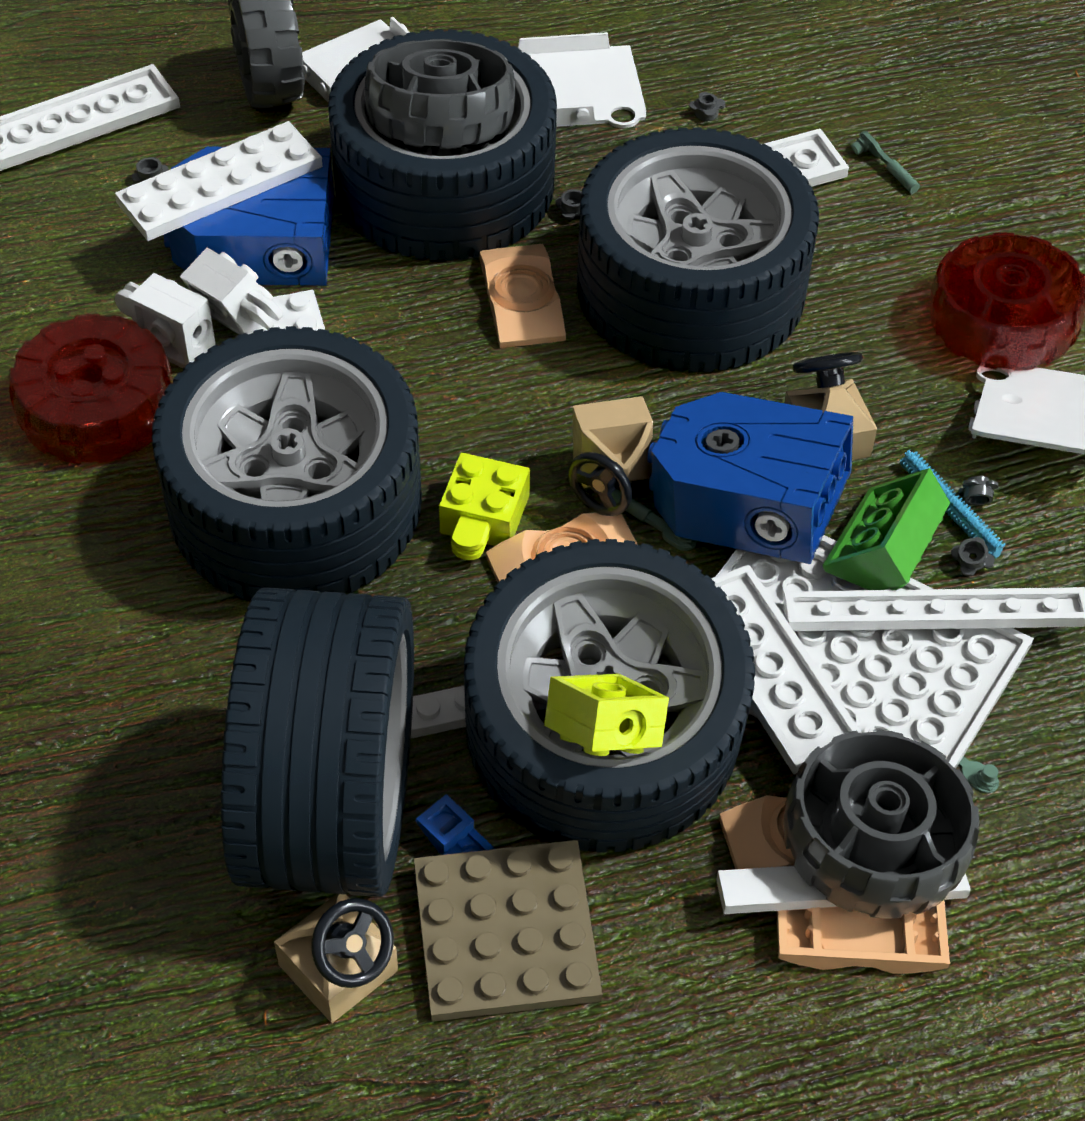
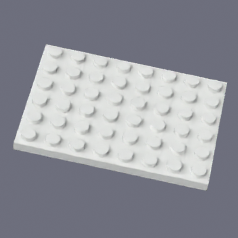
(903, 681)

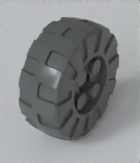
(267, 51)
(439, 93)
(881, 823)

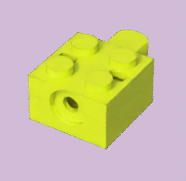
(482, 504)
(606, 713)

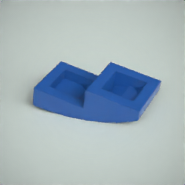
(451, 828)

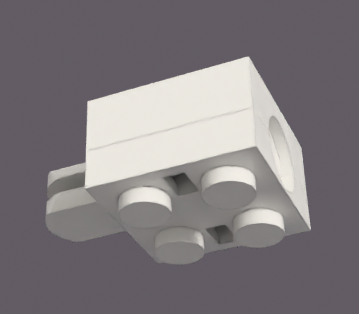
(231, 292)
(172, 314)

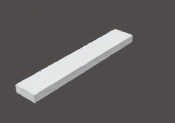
(781, 890)

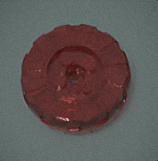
(1008, 301)
(89, 388)

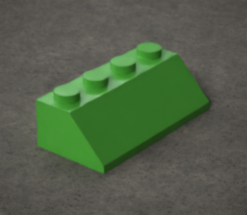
(889, 532)

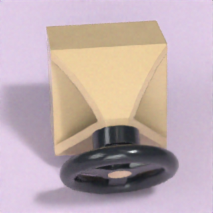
(836, 396)
(610, 451)
(339, 953)

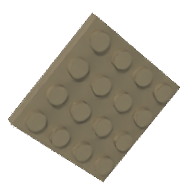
(506, 930)

